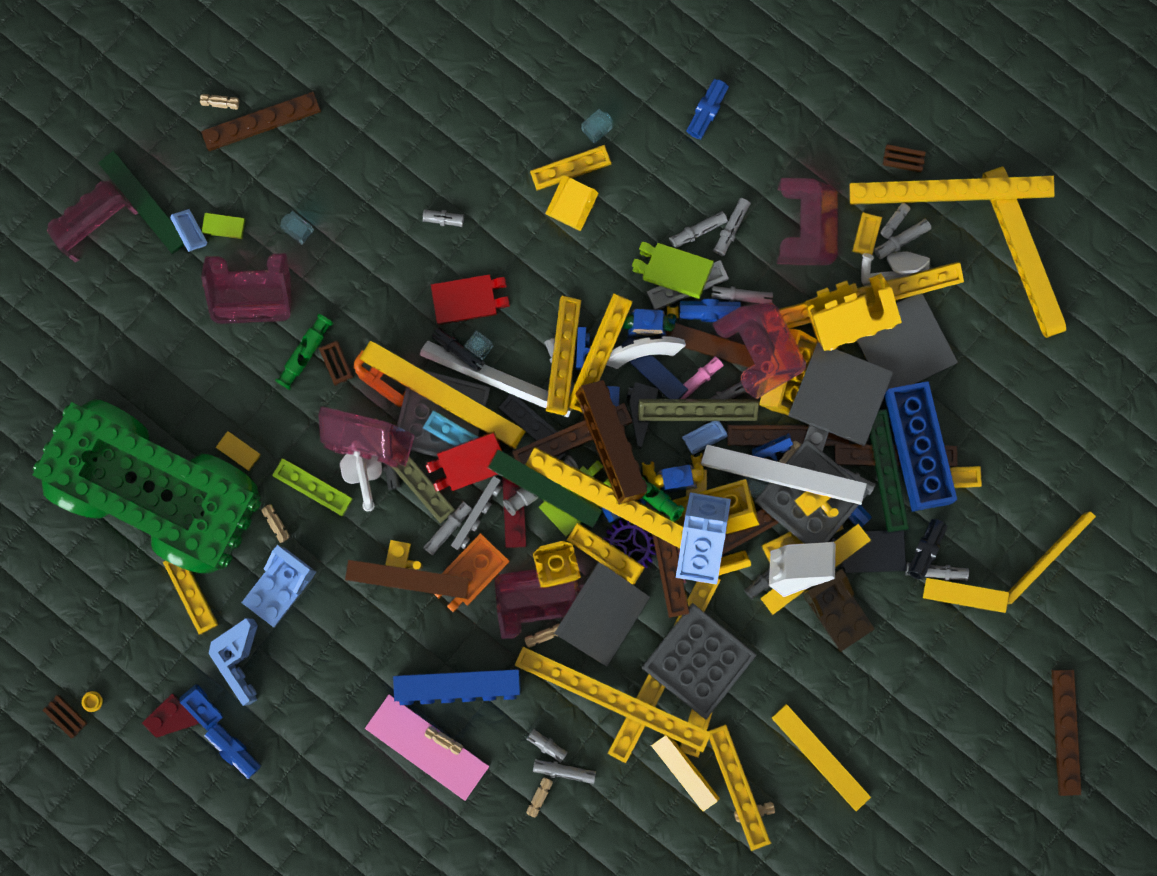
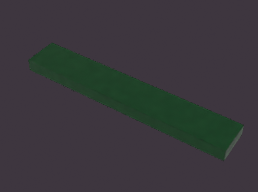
(142, 201)
(888, 474)
(544, 488)

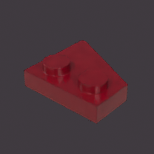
(169, 718)

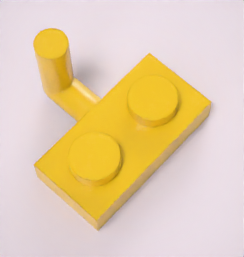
(810, 502)
(398, 556)

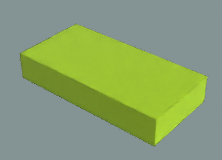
(223, 226)

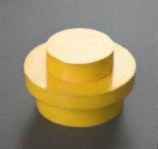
(92, 701)

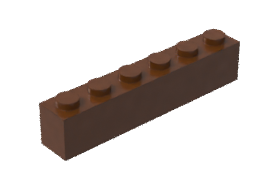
(611, 442)

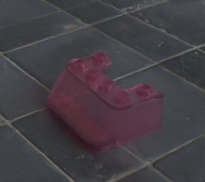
(86, 216)
(817, 223)
(247, 294)
(769, 344)
(368, 436)
(524, 600)

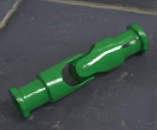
(308, 345)
(662, 502)

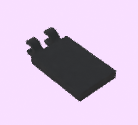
(881, 554)

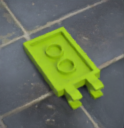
(674, 269)
(562, 520)

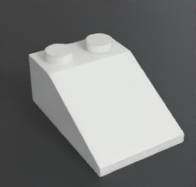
(801, 566)

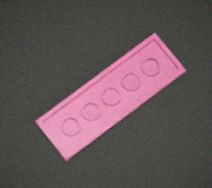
(405, 733)

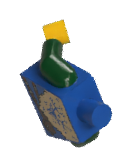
(651, 322)

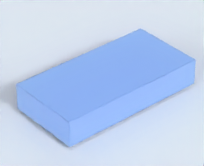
(188, 230)
(703, 436)

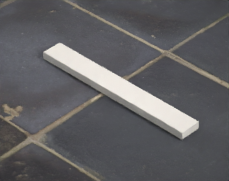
(488, 375)
(784, 474)

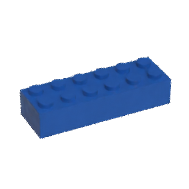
(920, 446)
(457, 685)

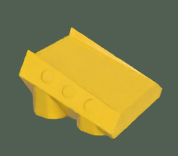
(572, 203)
(556, 564)

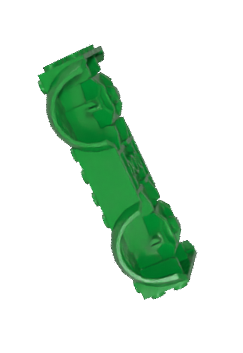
(87, 472)

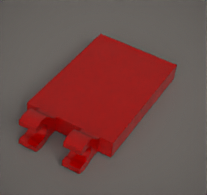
(467, 298)
(465, 462)

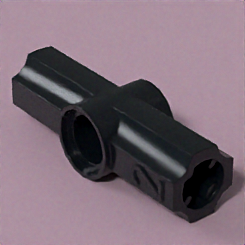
(927, 549)

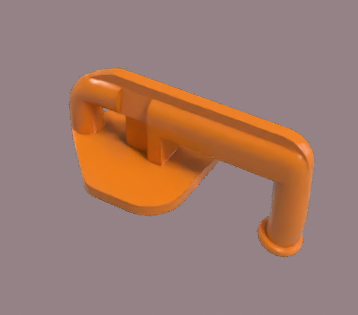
(373, 379)

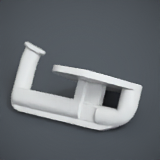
(901, 263)
(362, 470)

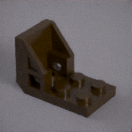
(838, 611)

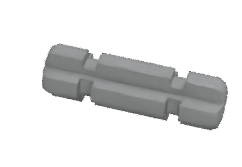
(895, 220)

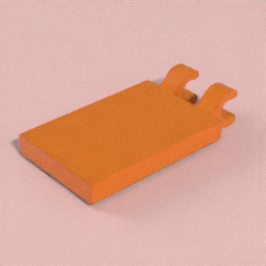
(478, 562)

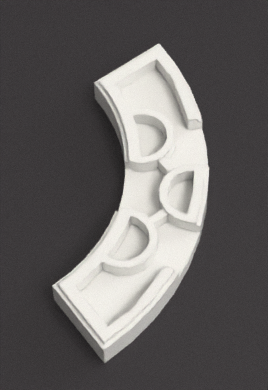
(645, 347)

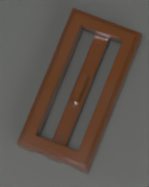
(917, 153)
(342, 378)
(52, 705)

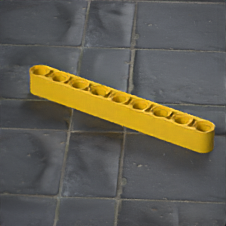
(1027, 261)
(441, 394)

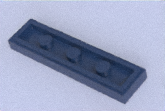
(657, 374)

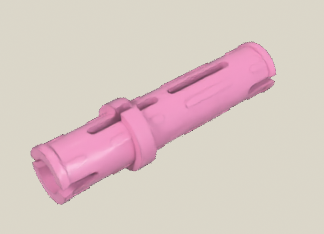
(702, 375)

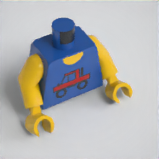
(676, 478)

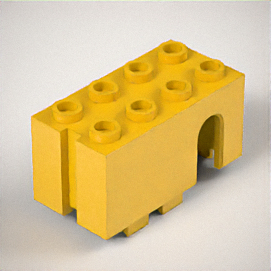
(845, 317)

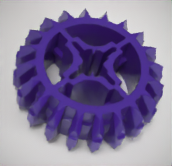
(634, 529)

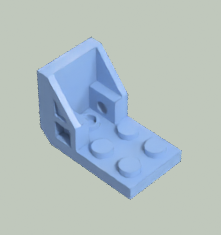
(703, 538)
(279, 586)
(239, 642)

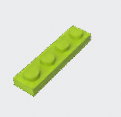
(312, 487)

